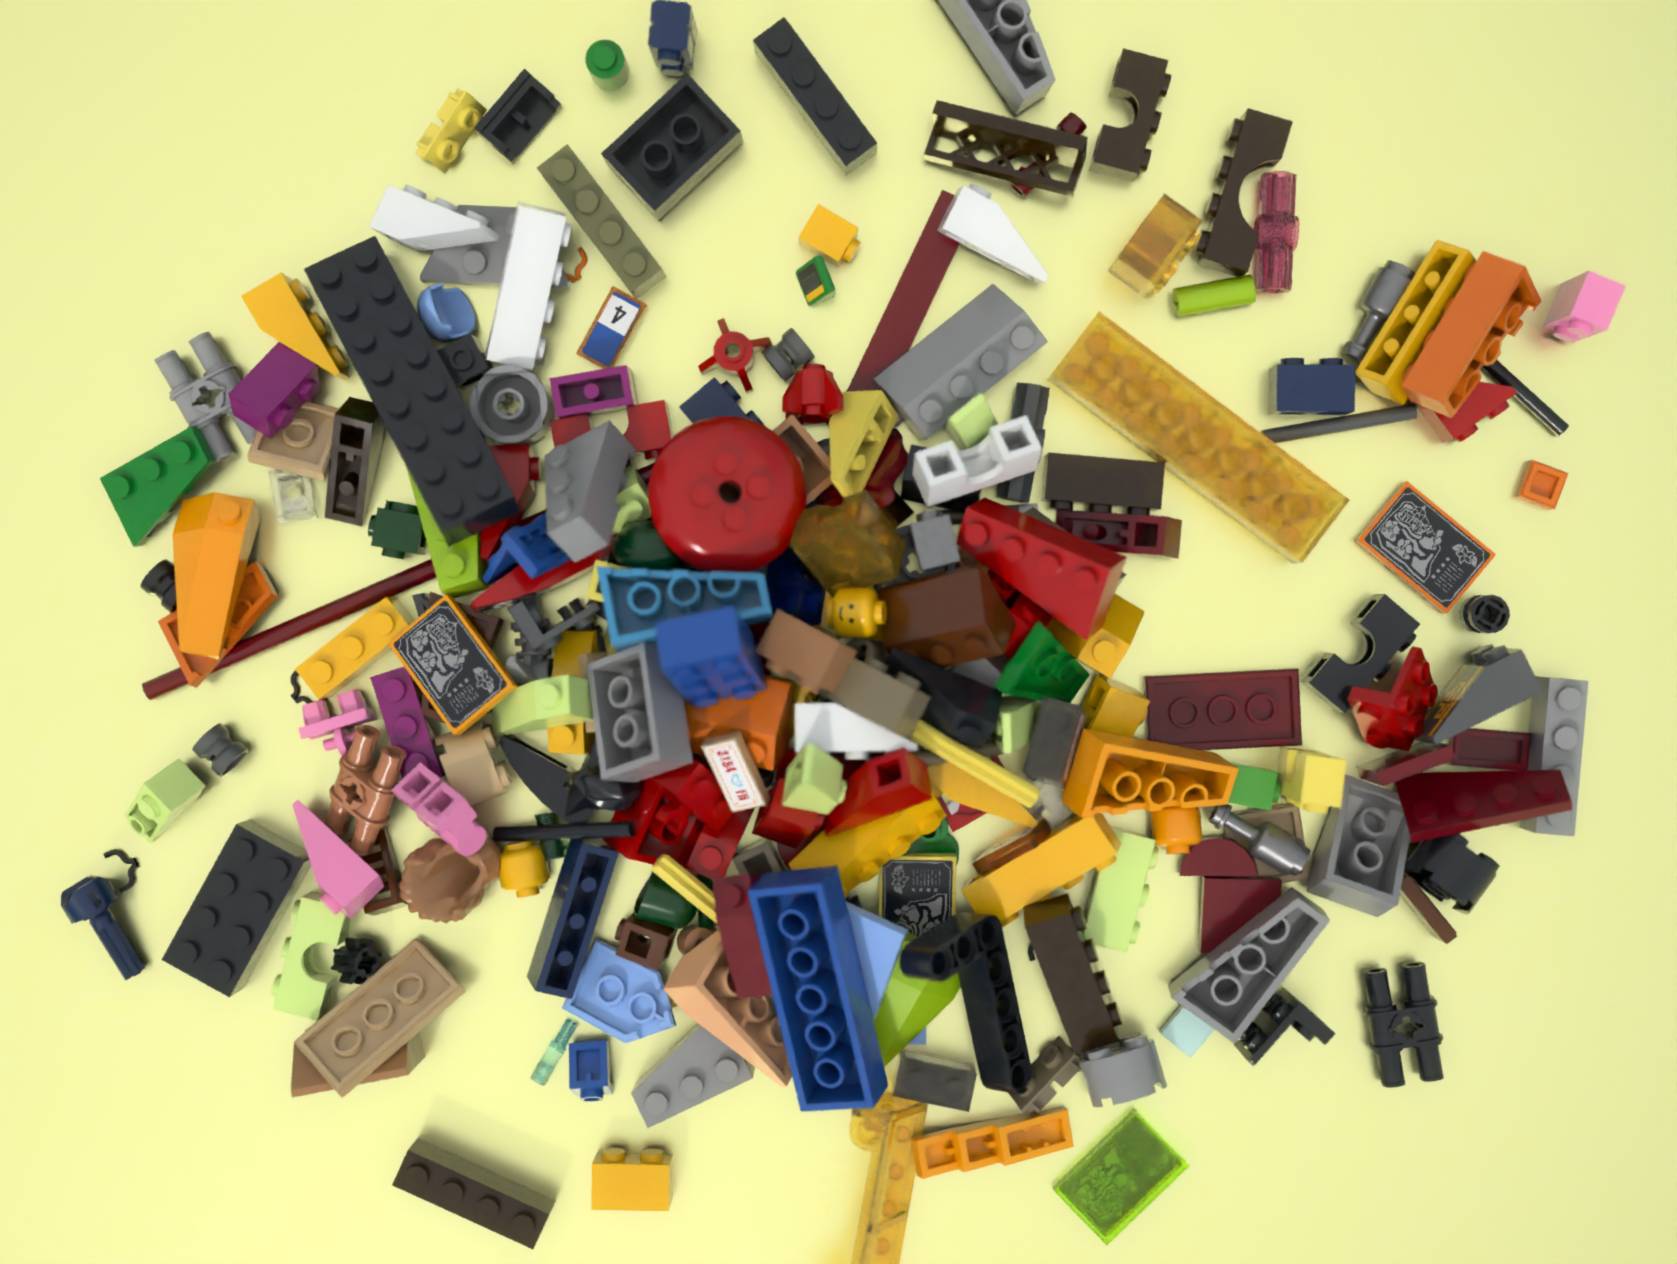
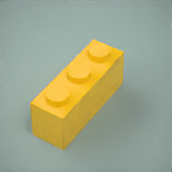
(355, 648)

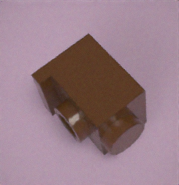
(645, 951)

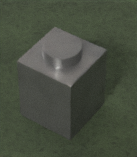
(934, 540)

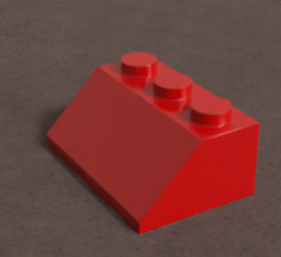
(651, 835)

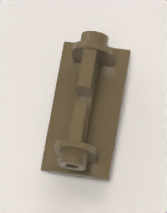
(1054, 1064)

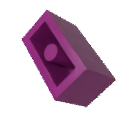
(275, 390)
(593, 392)

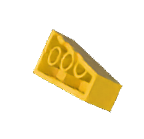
(868, 847)

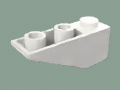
(427, 225)
(841, 730)

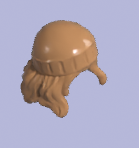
(445, 883)

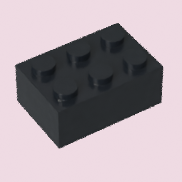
(672, 146)

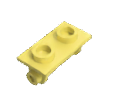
(460, 116)

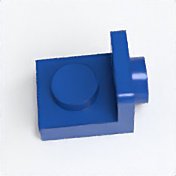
(590, 1070)

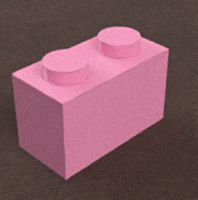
(1583, 306)

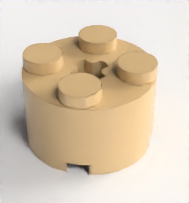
(473, 765)

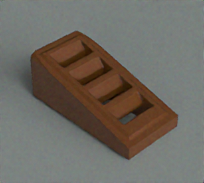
(393, 874)

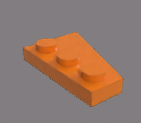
(253, 600)

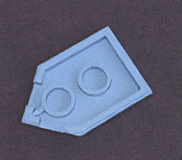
(620, 996)

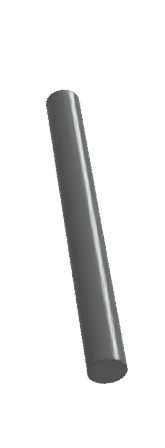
(1341, 423)

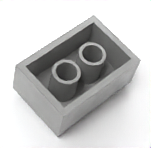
(637, 716)

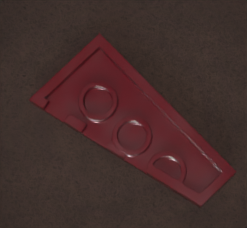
(1469, 801)

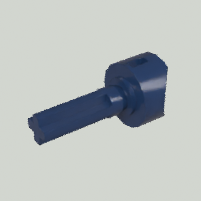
(90, 901)

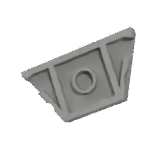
(477, 262)

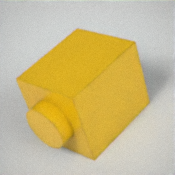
(830, 236)

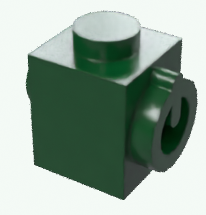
(397, 530)

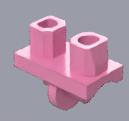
(319, 723)

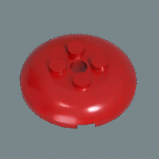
(719, 533)

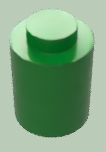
(607, 65)

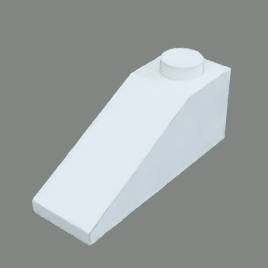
(987, 230)

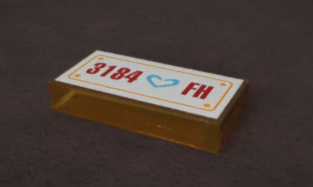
(1012, 847)

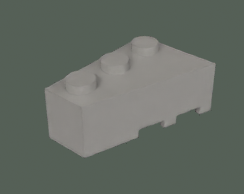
(583, 489)

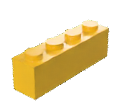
(1412, 319)
(1054, 863)

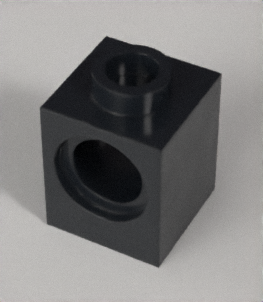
(465, 361)

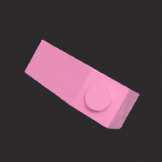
(339, 872)

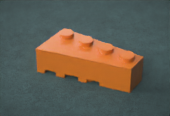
(1470, 333)

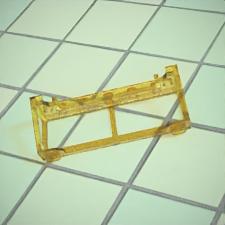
(890, 1175)

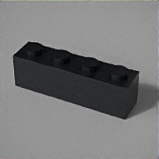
(815, 96)

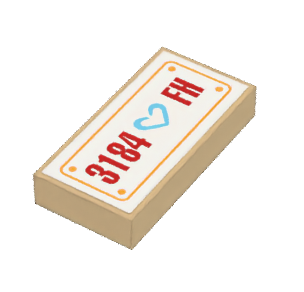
(735, 772)

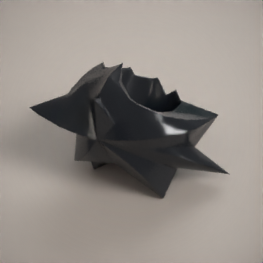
(593, 793)

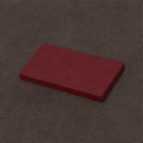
(1224, 709)

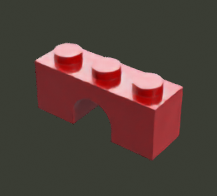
(647, 428)

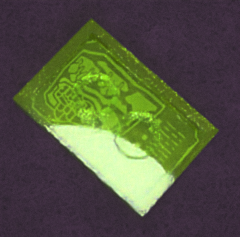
(1120, 1176)

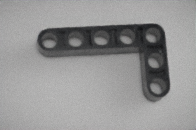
(977, 951)

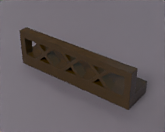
(1006, 135)

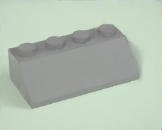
(959, 361)

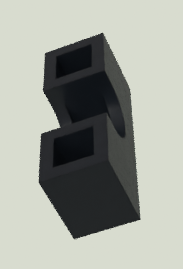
(1385, 632)

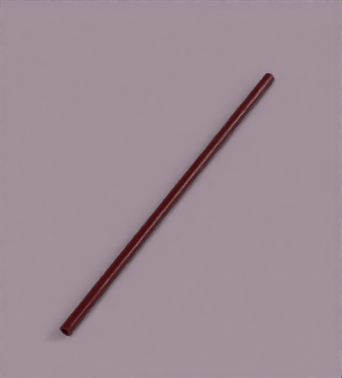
(319, 617)

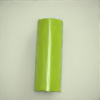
(1214, 295)

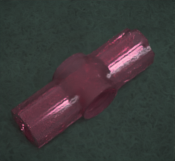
(1277, 232)

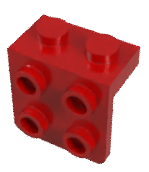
(1396, 716)

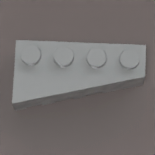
(1005, 46)
(1250, 965)

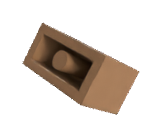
(806, 652)

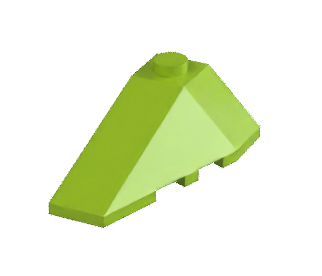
(909, 1008)

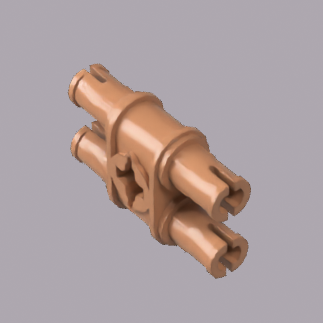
(364, 789)

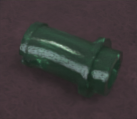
(551, 848)

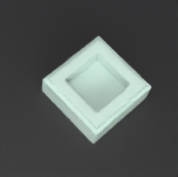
(1186, 1031)

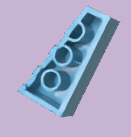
(644, 596)

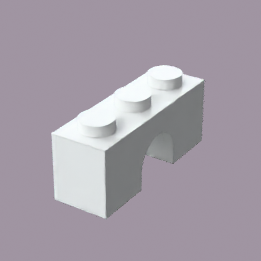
(1004, 454)

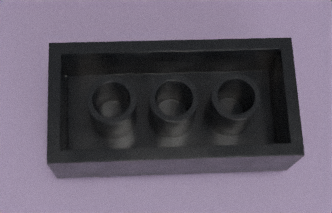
(238, 908)

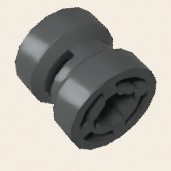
(794, 348)
(220, 749)

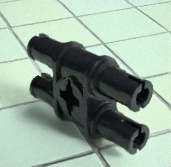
(1420, 1033)

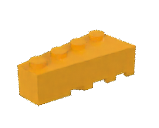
(1135, 774)

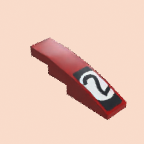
(519, 586)

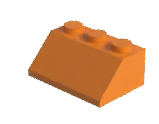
(760, 719)

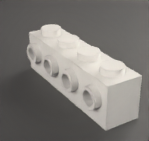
(526, 286)

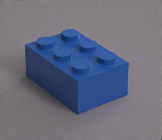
(710, 656)

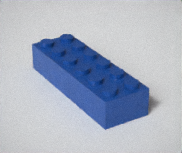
(818, 989)

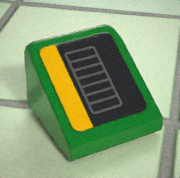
(815, 281)

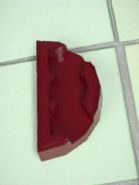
(1218, 858)

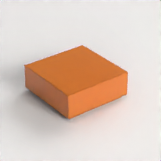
(1541, 484)

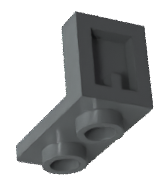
(529, 620)

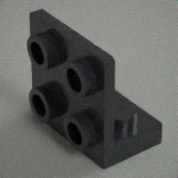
(1274, 1020)

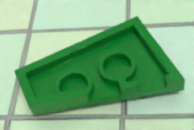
(155, 480)
(1042, 669)

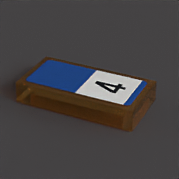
(611, 329)

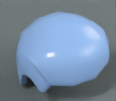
(445, 313)

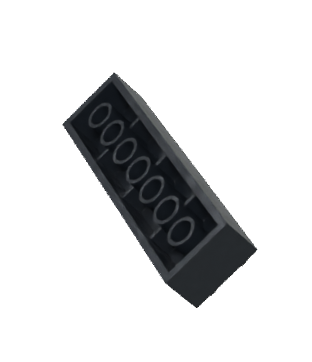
(412, 391)

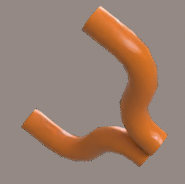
(577, 271)

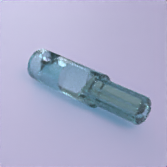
(553, 1054)

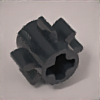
(356, 960)

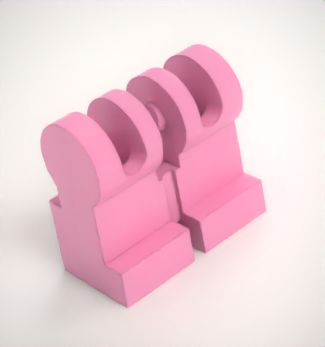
(441, 809)

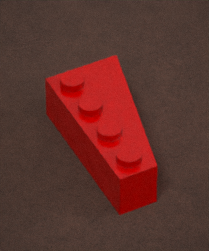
(1046, 564)

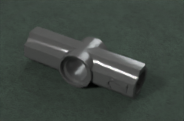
(1028, 401)

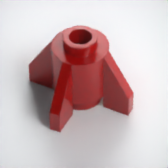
(739, 364)
(812, 395)

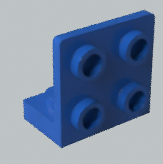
(526, 547)

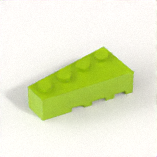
(458, 566)

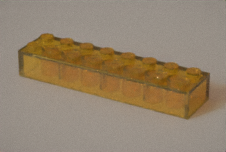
(1198, 439)

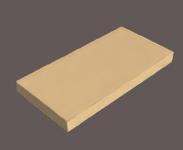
(379, 1017)

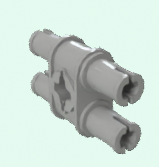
(190, 393)

